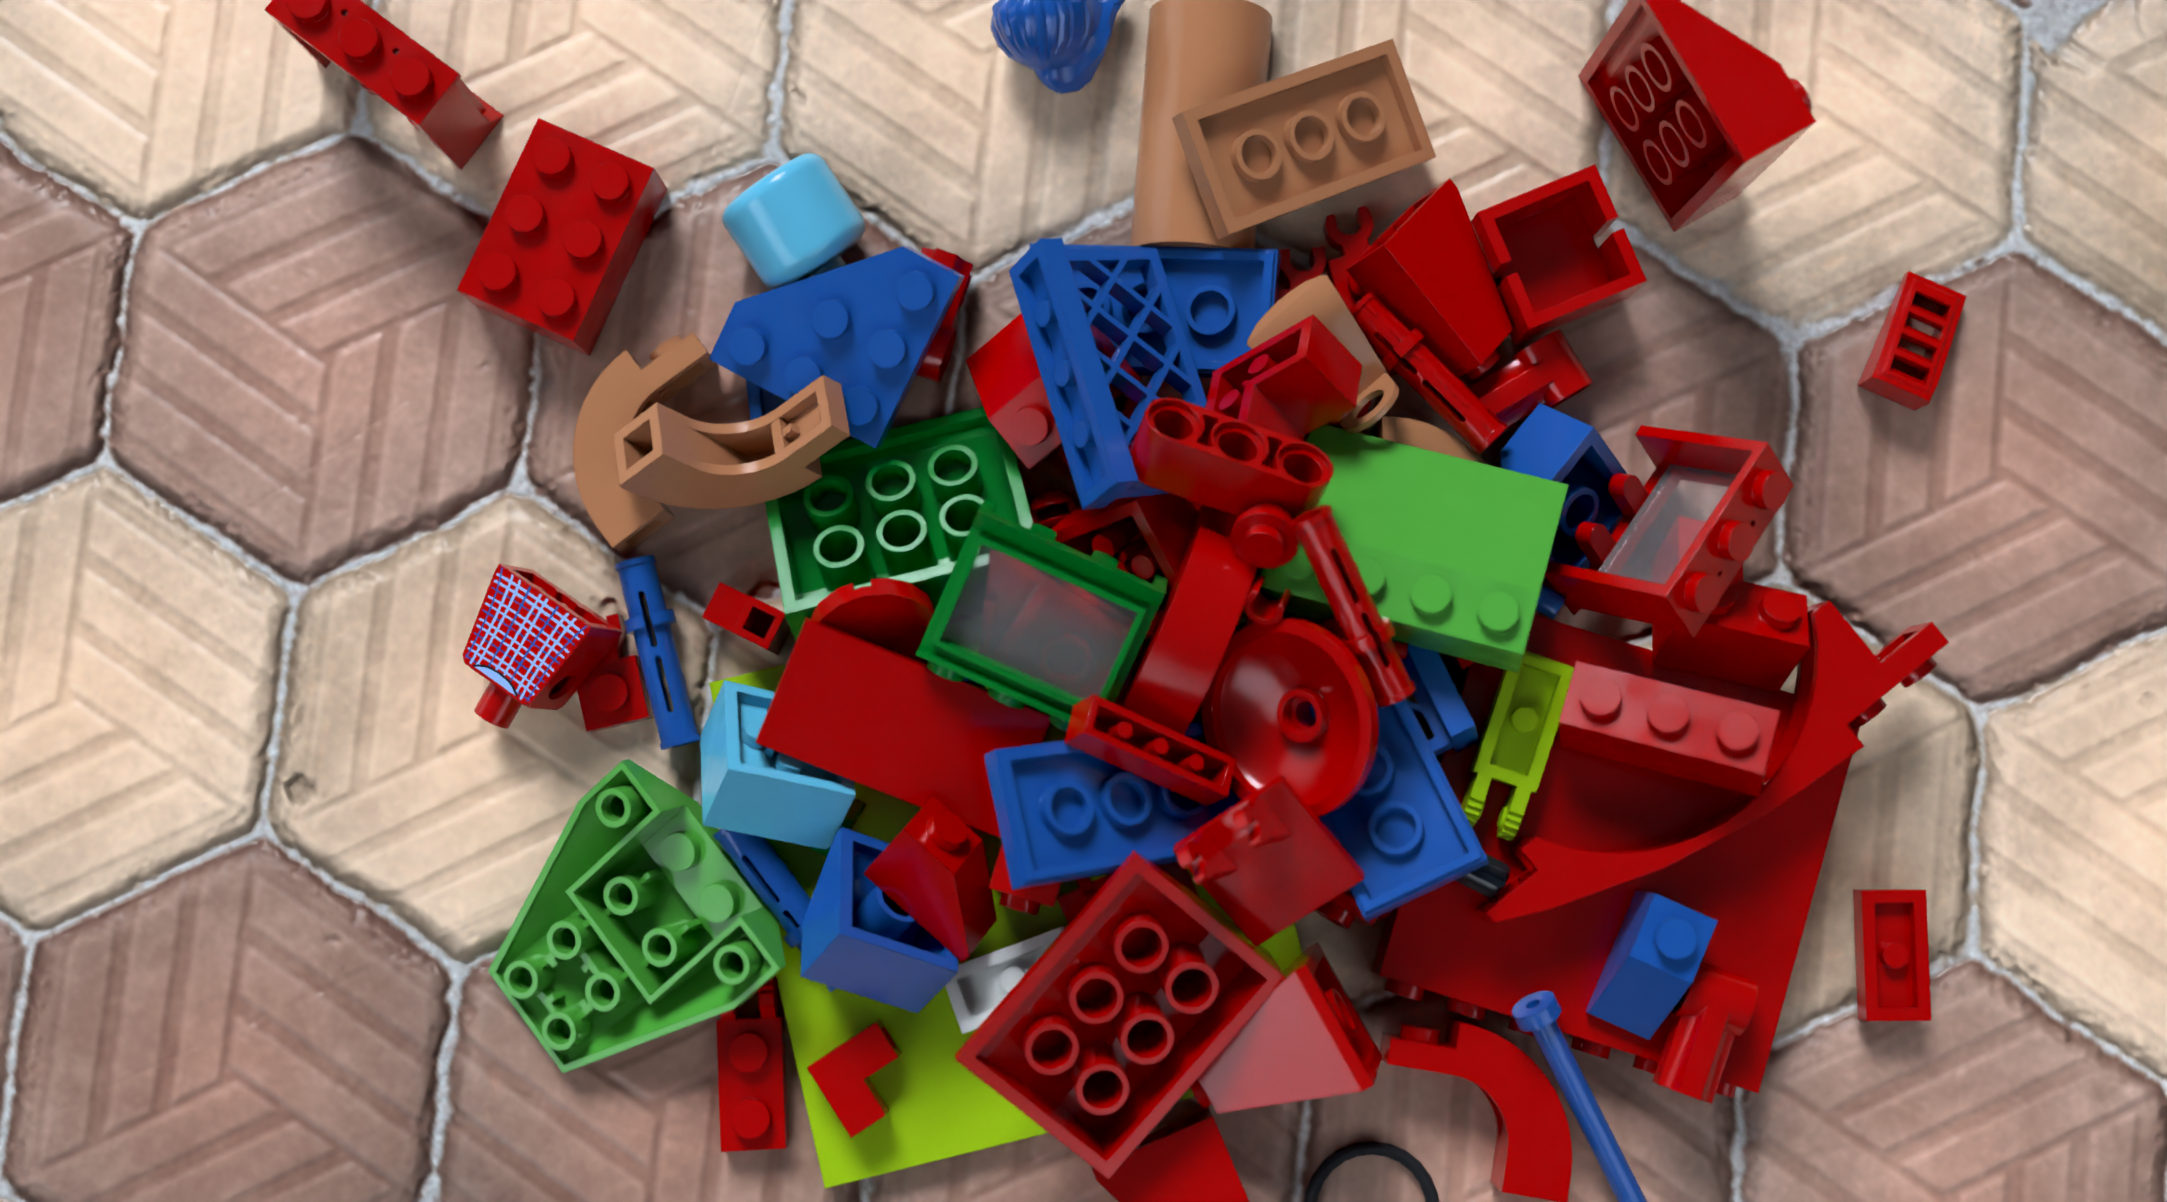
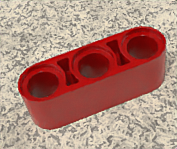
(1226, 460)

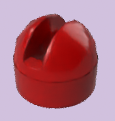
(1049, 499)

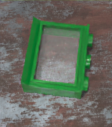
(1038, 618)

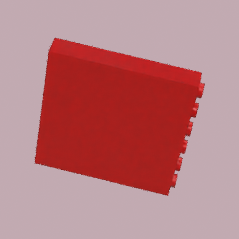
(1748, 881)

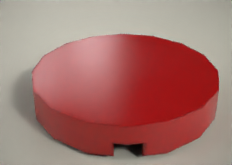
(885, 614)

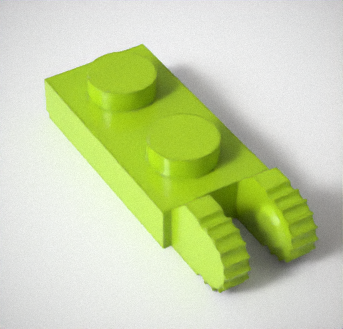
(1517, 738)

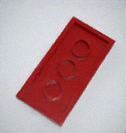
(893, 723)

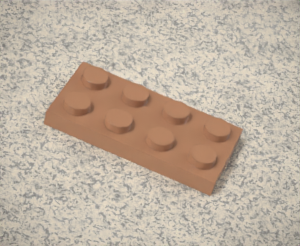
(1303, 138)

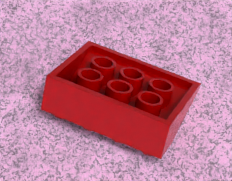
(1692, 105)
(1122, 1013)

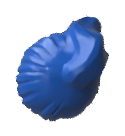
(1056, 37)

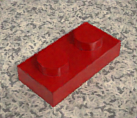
(1892, 955)

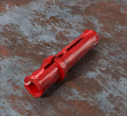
(1426, 374)
(1350, 600)

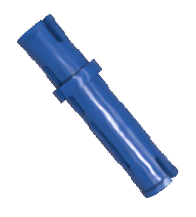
(637, 578)
(770, 880)

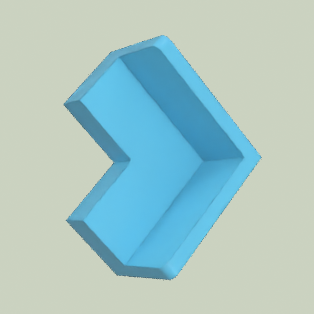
(761, 789)

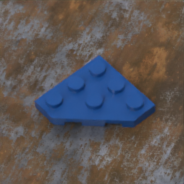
(853, 324)

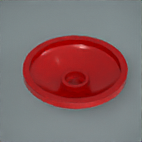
(1264, 720)

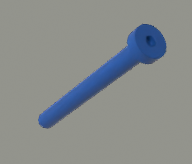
(1539, 1014)

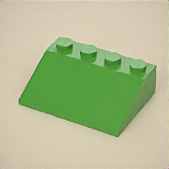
(1440, 543)

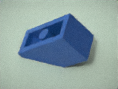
(1650, 963)

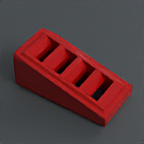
(1893, 384)

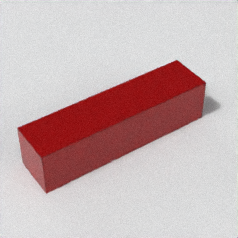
(1150, 750)

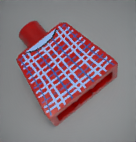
(532, 644)

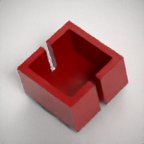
(1547, 254)

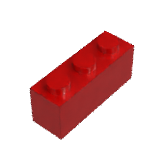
(1668, 728)

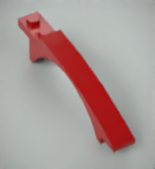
(1834, 686)

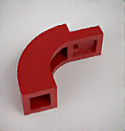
(1193, 625)
(1531, 1124)

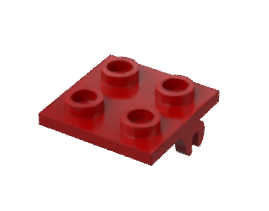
(1268, 861)

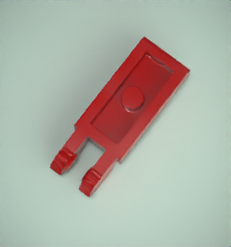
(753, 1076)

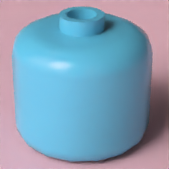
(794, 222)

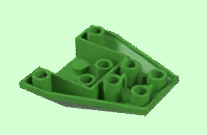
(634, 925)

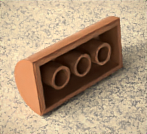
(1191, 58)

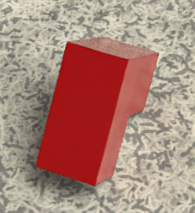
(748, 618)
(846, 1072)

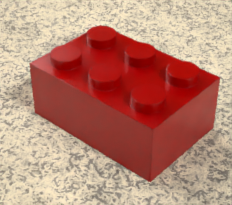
(563, 237)

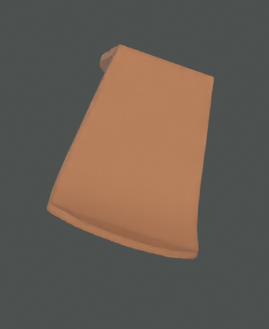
(1322, 299)

